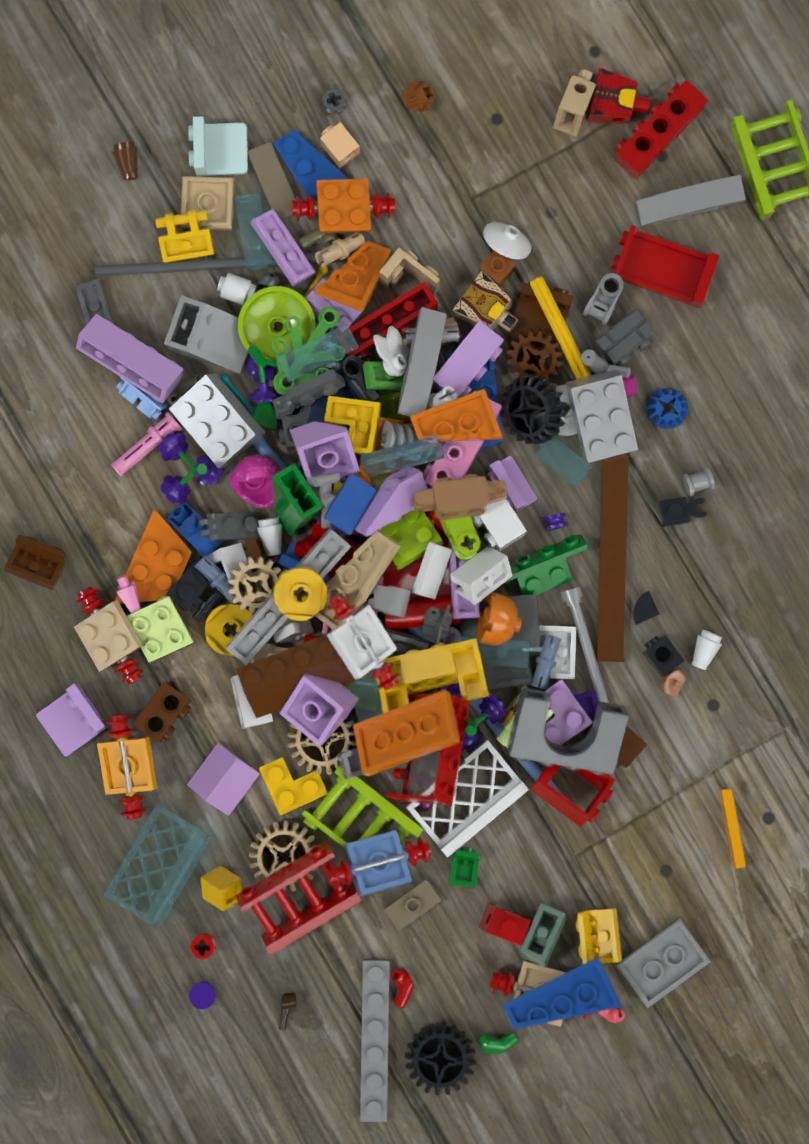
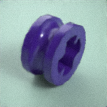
(555, 521)

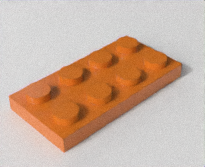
(406, 733)

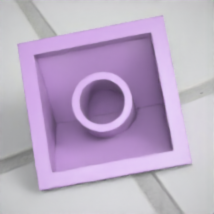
(223, 779)

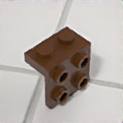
(531, 314)

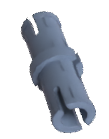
(216, 576)
(546, 661)

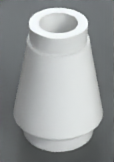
(271, 535)
(706, 648)

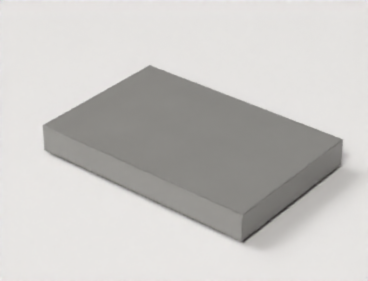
(663, 963)

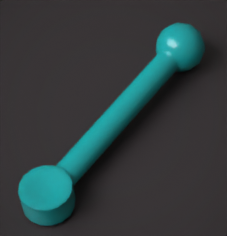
(225, 378)

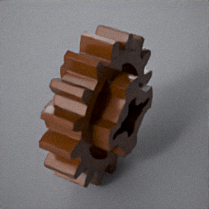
(529, 347)

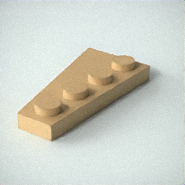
(359, 575)

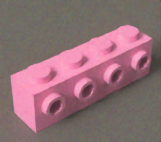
(457, 456)

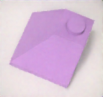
(318, 707)

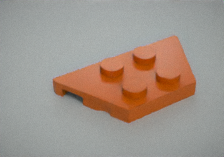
(157, 560)

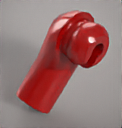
(405, 986)

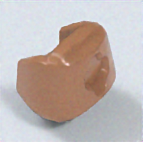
(672, 682)

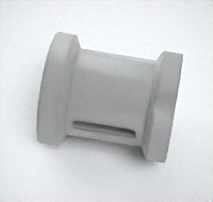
(699, 481)

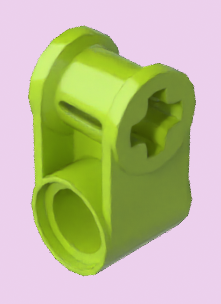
(460, 531)

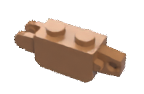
(460, 497)

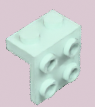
(218, 148)

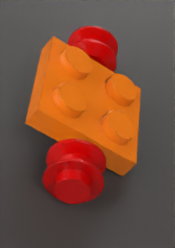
(343, 206)

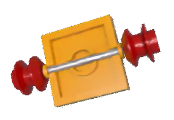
(127, 766)

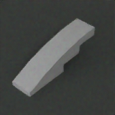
(690, 200)
(422, 362)

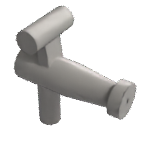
(599, 365)
(324, 493)

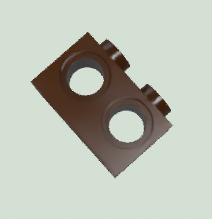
(157, 708)

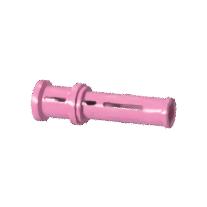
(146, 444)

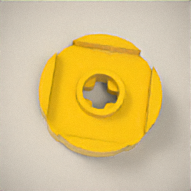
(289, 582)
(216, 624)

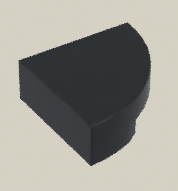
(644, 608)

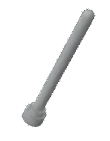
(573, 599)

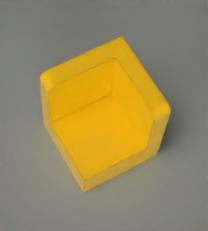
(221, 888)

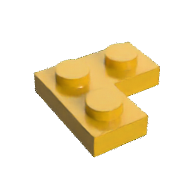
(359, 416)
(291, 793)

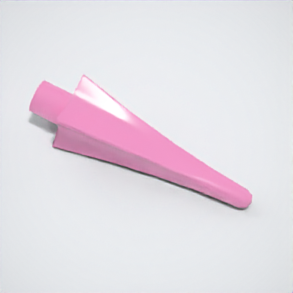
(128, 593)

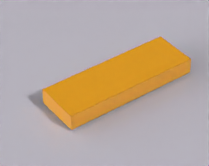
(732, 828)

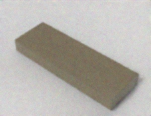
(272, 179)

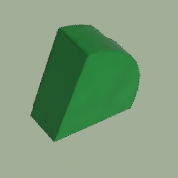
(265, 416)

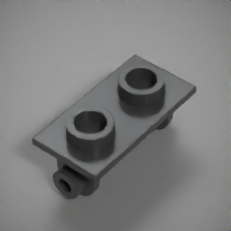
(436, 625)

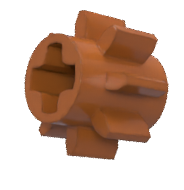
(418, 96)

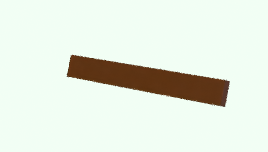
(612, 559)

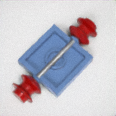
(378, 863)

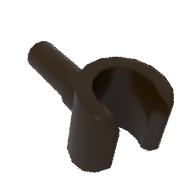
(288, 1001)

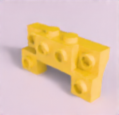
(436, 668)

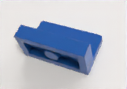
(349, 504)

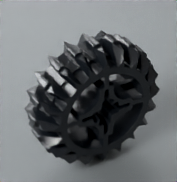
(533, 393)
(453, 1060)

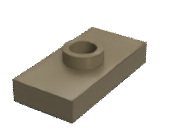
(412, 904)

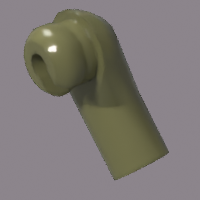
(314, 237)

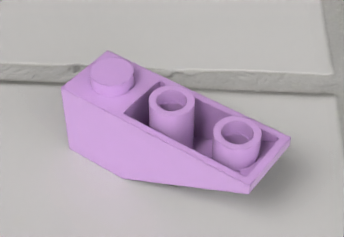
(391, 500)

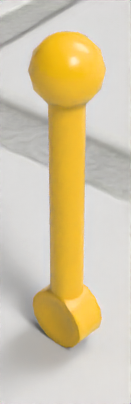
(322, 271)

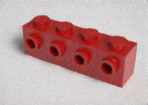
(399, 313)

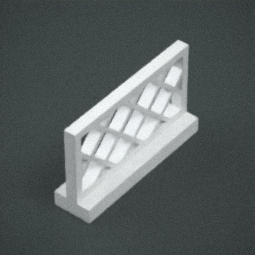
(484, 813)

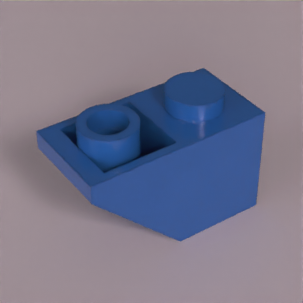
(186, 521)

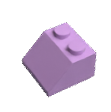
(324, 450)

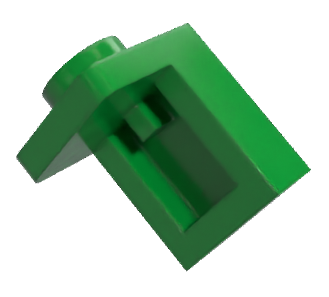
(464, 868)

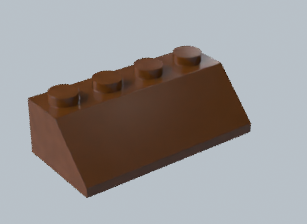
(274, 678)

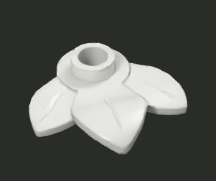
(393, 352)

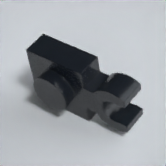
(677, 511)

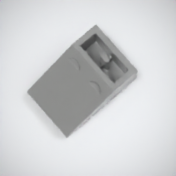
(206, 335)

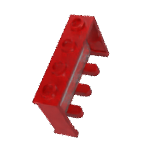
(434, 775)

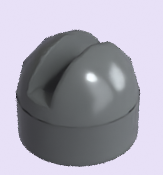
(268, 281)

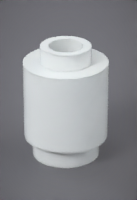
(235, 288)

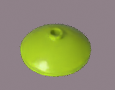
(271, 307)

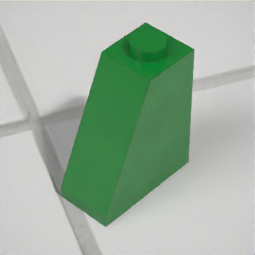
(294, 500)

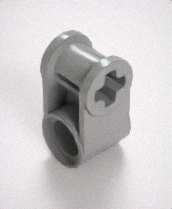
(603, 302)
(388, 600)

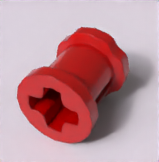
(209, 940)

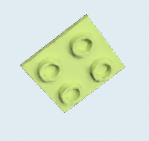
(160, 629)

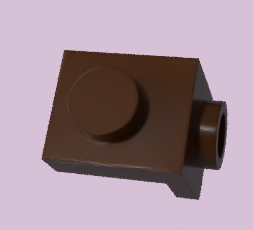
(253, 550)

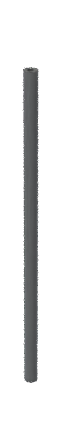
(192, 265)

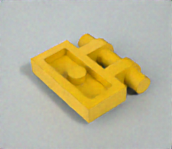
(185, 244)

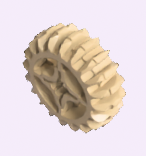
(327, 762)
(265, 841)

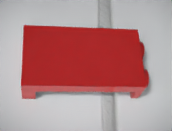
(664, 267)

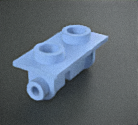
(148, 405)

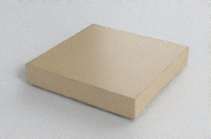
(209, 194)

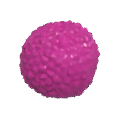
(254, 480)

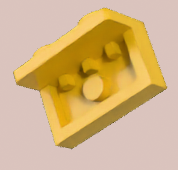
(599, 935)

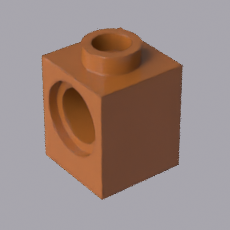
(497, 268)

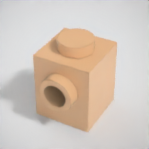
(339, 144)

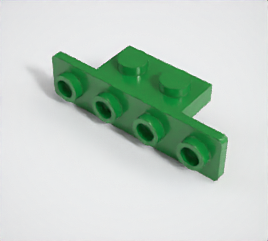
(547, 566)

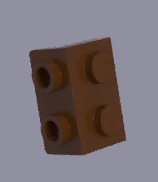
(36, 562)

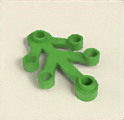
(296, 342)

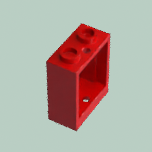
(564, 805)

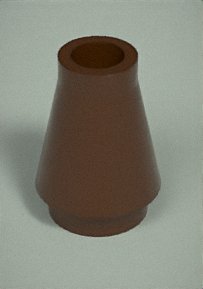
(126, 159)

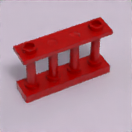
(302, 921)

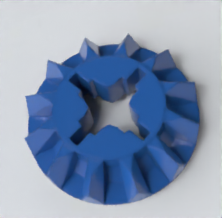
(655, 409)

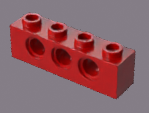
(637, 161)

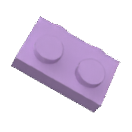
(517, 487)

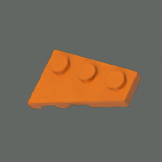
(357, 278)
(459, 420)

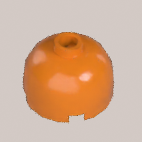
(498, 620)

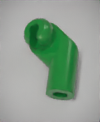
(497, 1046)

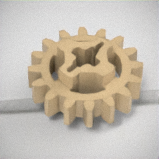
(249, 595)

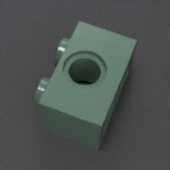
(543, 935)

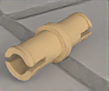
(339, 249)

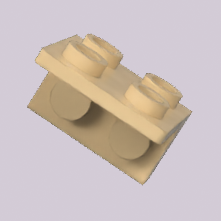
(406, 260)

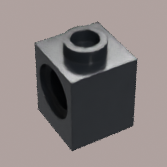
(674, 658)

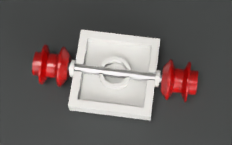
(362, 642)

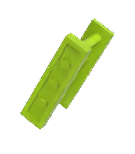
(751, 155)
(365, 796)

